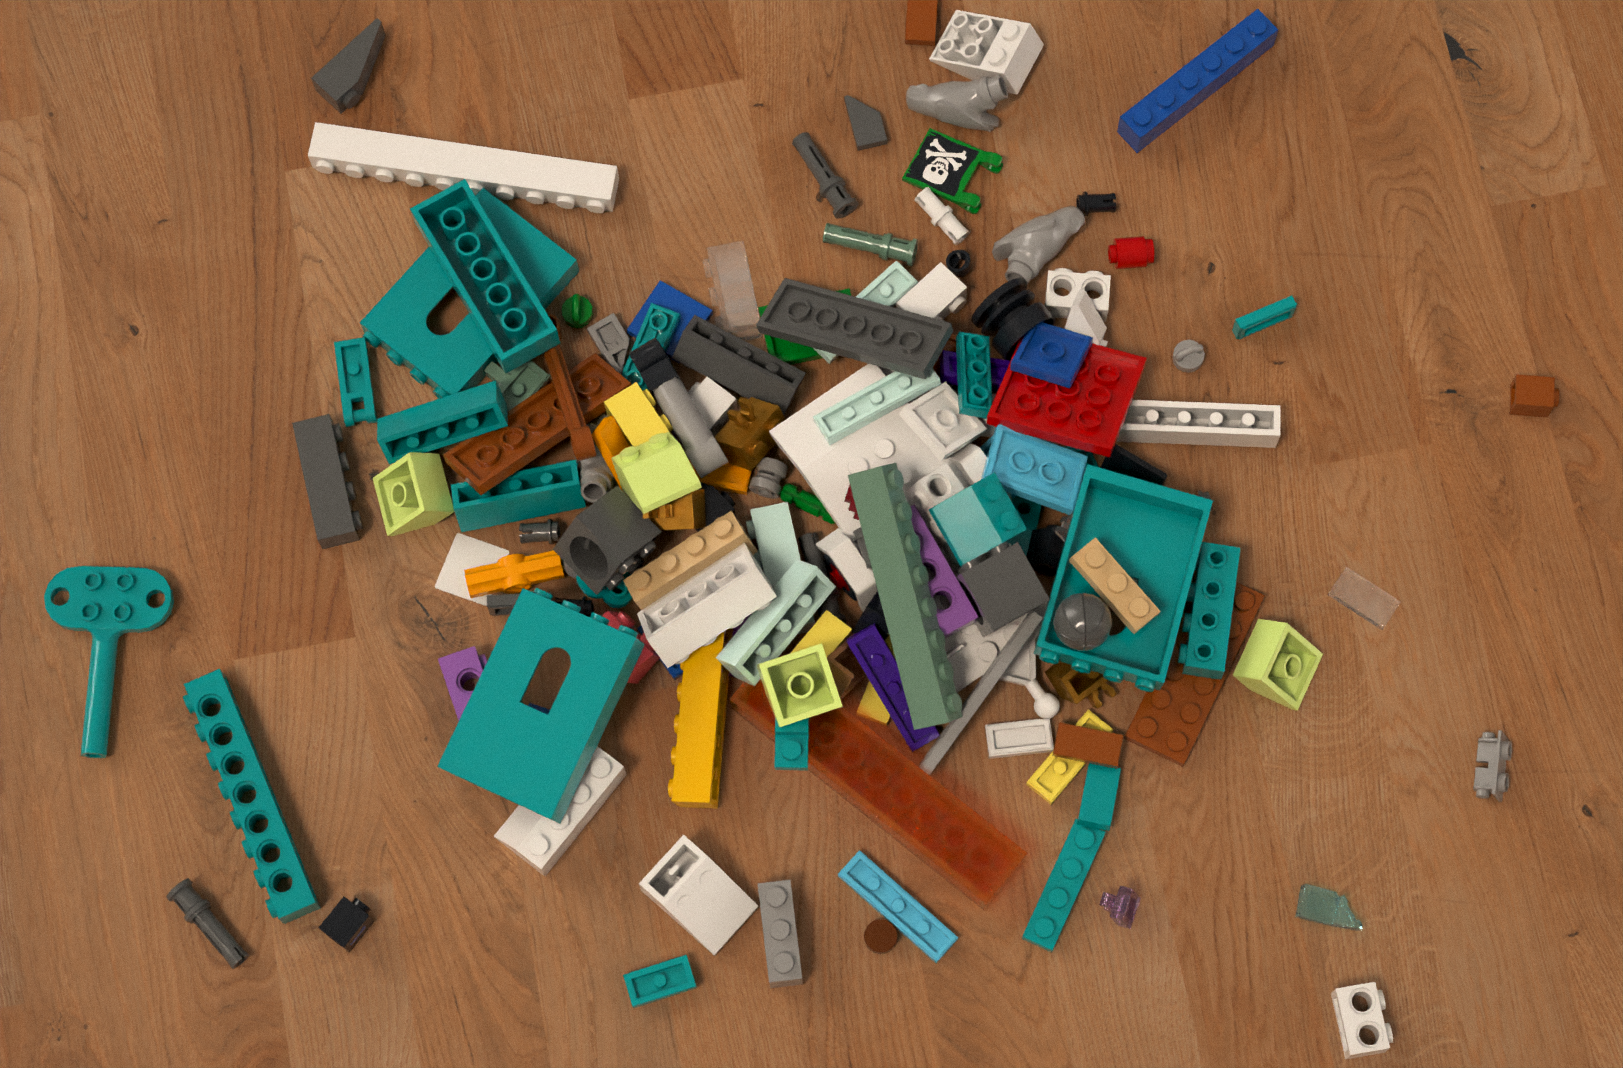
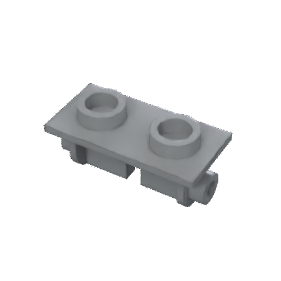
(1495, 753)

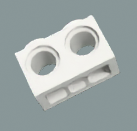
(1065, 278)
(944, 484)
(1352, 1021)

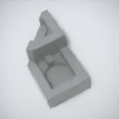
(610, 340)

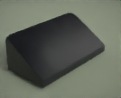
(1133, 466)

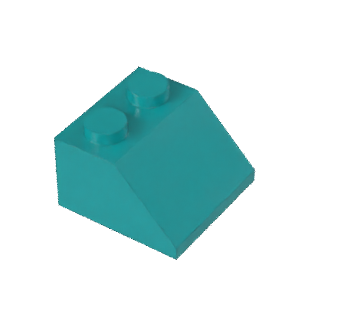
(977, 519)

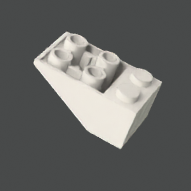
(988, 47)
(698, 895)

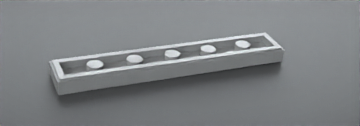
(980, 691)

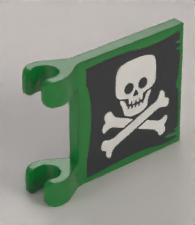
(948, 167)

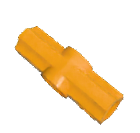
(513, 573)

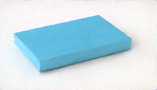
(1035, 469)

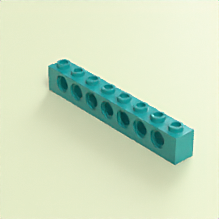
(300, 898)

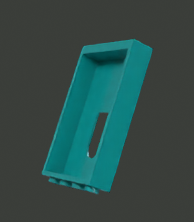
(459, 358)
(1154, 539)
(522, 750)

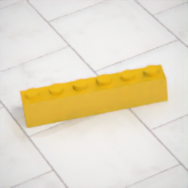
(700, 727)

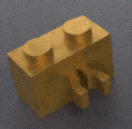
(747, 433)
(682, 513)
(1076, 685)

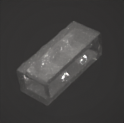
(732, 290)

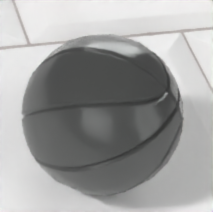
(1082, 621)

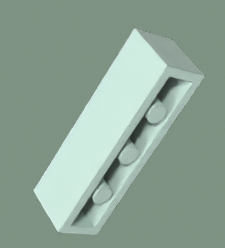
(775, 543)
(773, 628)

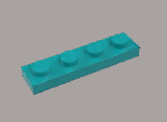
(1063, 886)

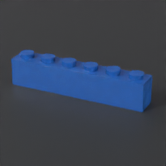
(1197, 80)

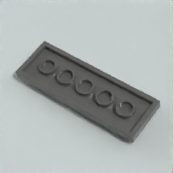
(855, 328)

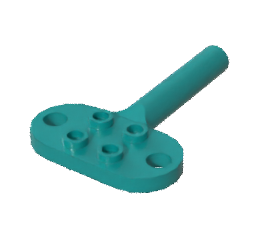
(107, 606)

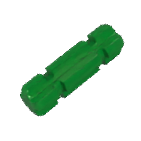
(805, 502)

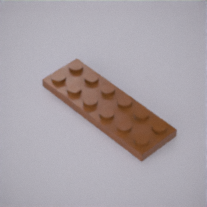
(533, 427)
(1174, 715)

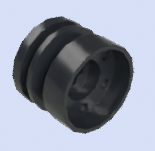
(1010, 316)

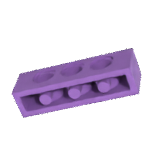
(960, 611)
(458, 669)

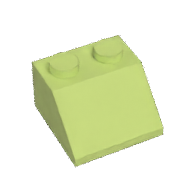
(655, 472)
(413, 493)
(1278, 663)
(799, 685)

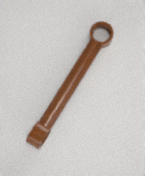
(578, 430)

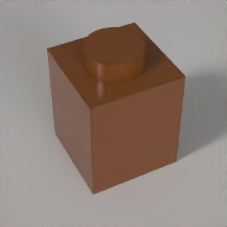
(1533, 395)

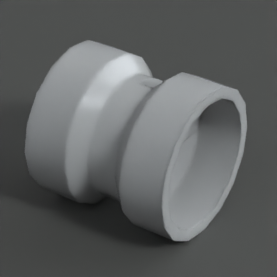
(768, 478)

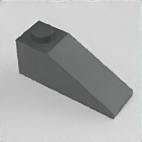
(347, 74)

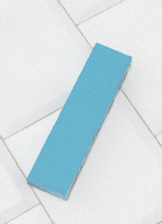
(897, 906)

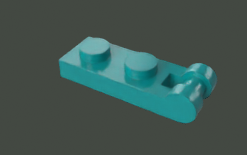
(355, 381)

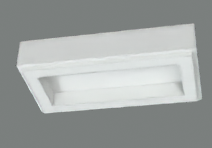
(1019, 738)

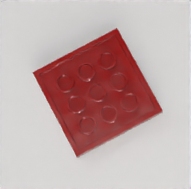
(1078, 416)

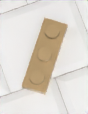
(1114, 585)

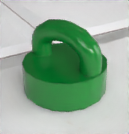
(577, 311)

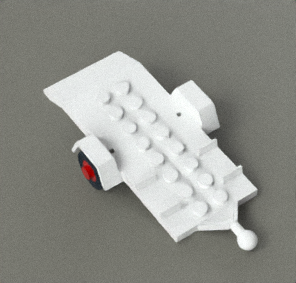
(880, 444)

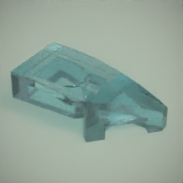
(1325, 908)

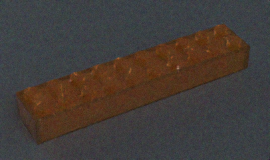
(898, 798)

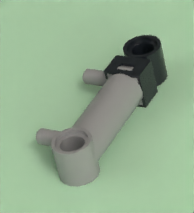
(678, 407)

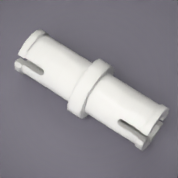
(941, 216)

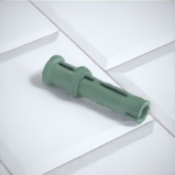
(885, 246)

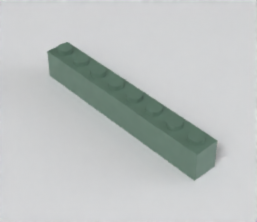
(905, 596)

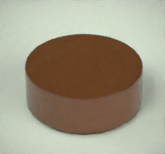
(880, 936)

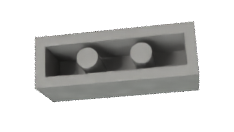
(780, 934)

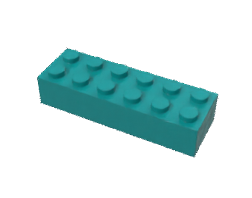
(485, 276)

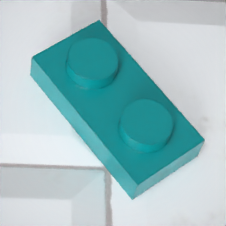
(659, 981)

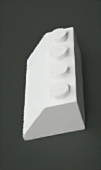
(706, 606)
(544, 840)

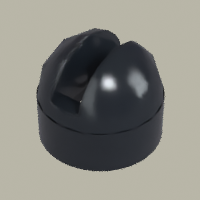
(954, 261)

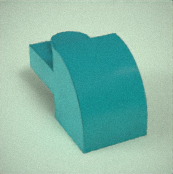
(792, 746)

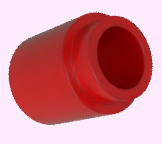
(1131, 252)

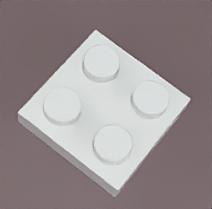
(939, 424)

